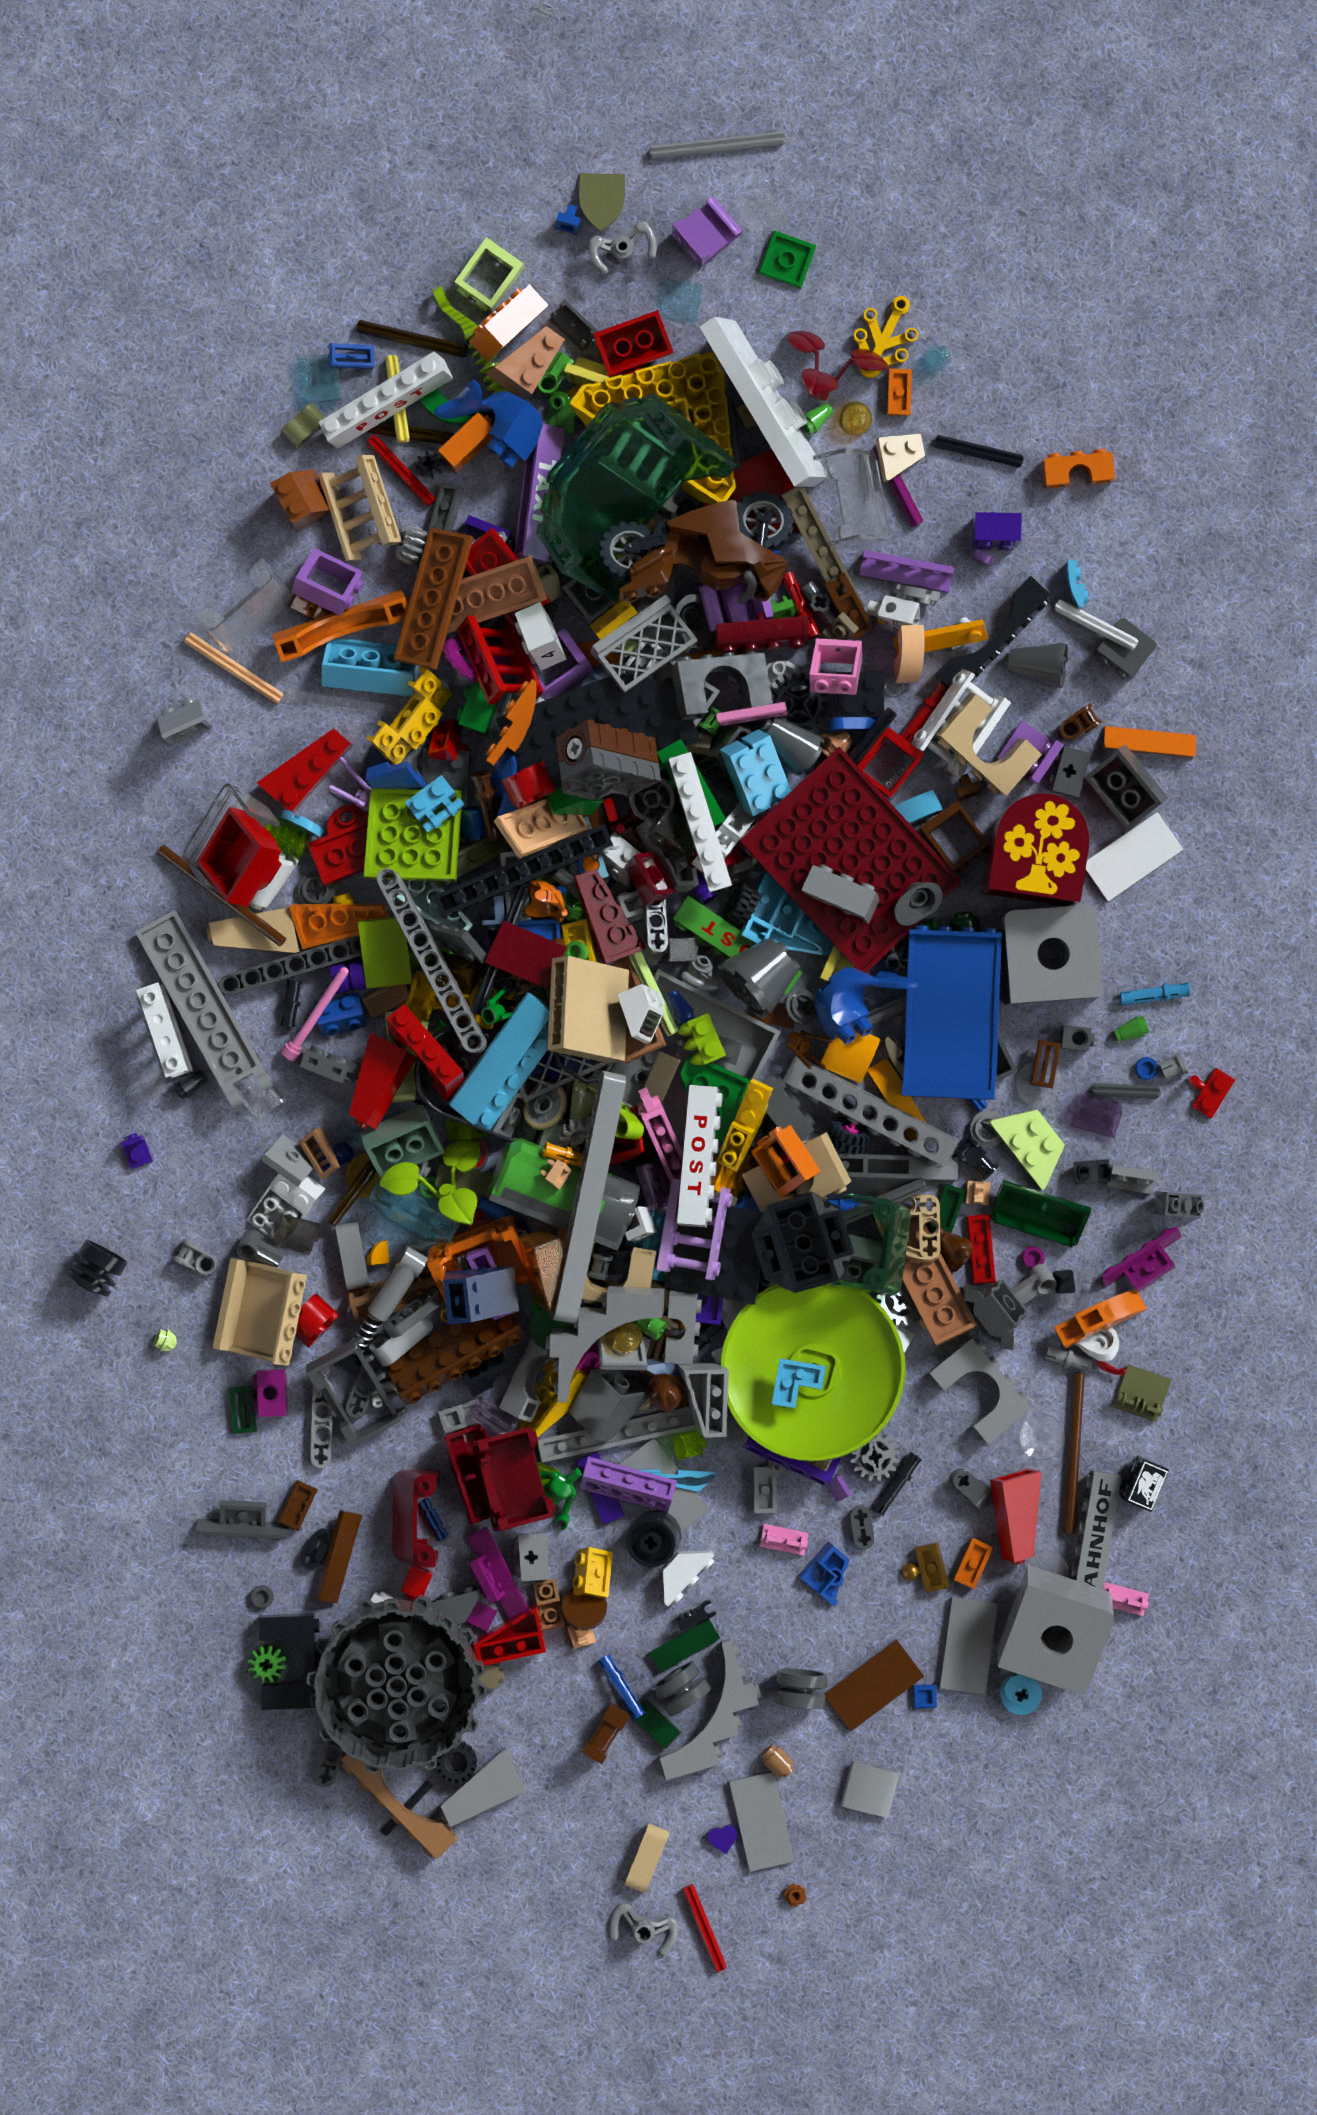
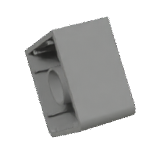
(1078, 935)
(1049, 1601)

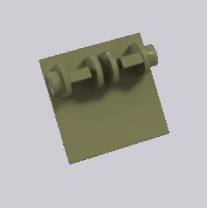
(1142, 1393)

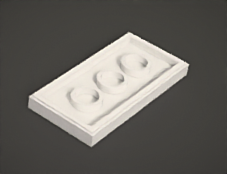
(1132, 856)

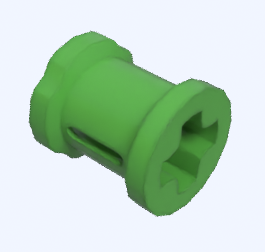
(706, 725)

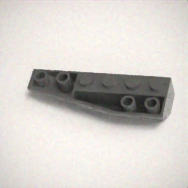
(880, 1174)

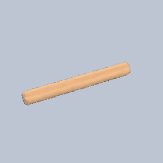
(233, 668)

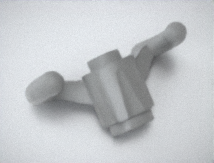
(622, 255)
(699, 972)
(626, 1910)

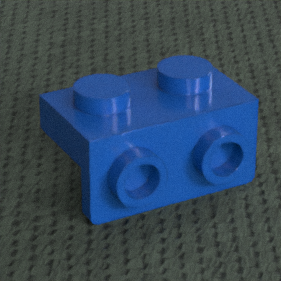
(342, 1015)

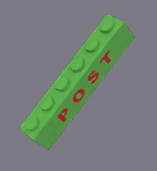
(714, 930)

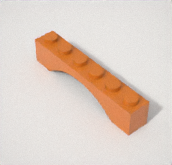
(311, 634)

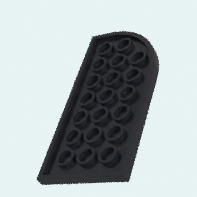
(643, 709)

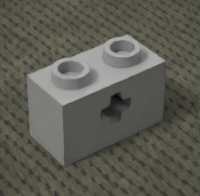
(538, 1544)

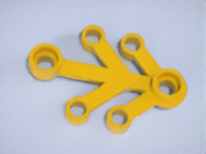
(883, 340)

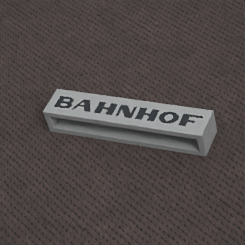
(1096, 1528)

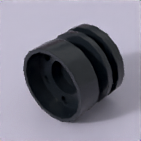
(97, 1268)

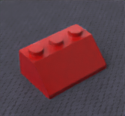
(633, 343)

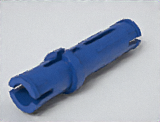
(623, 1690)

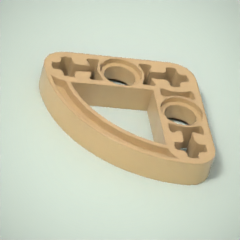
(924, 1217)

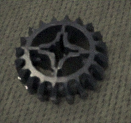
(802, 695)

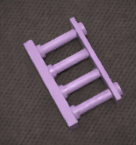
(672, 1237)

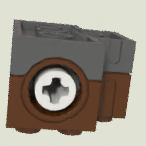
(606, 761)

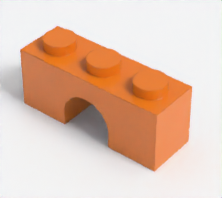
(1098, 466)

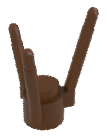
(799, 1045)

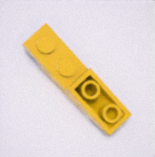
(745, 1125)

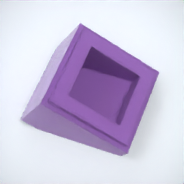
(839, 1488)

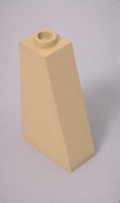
(242, 935)

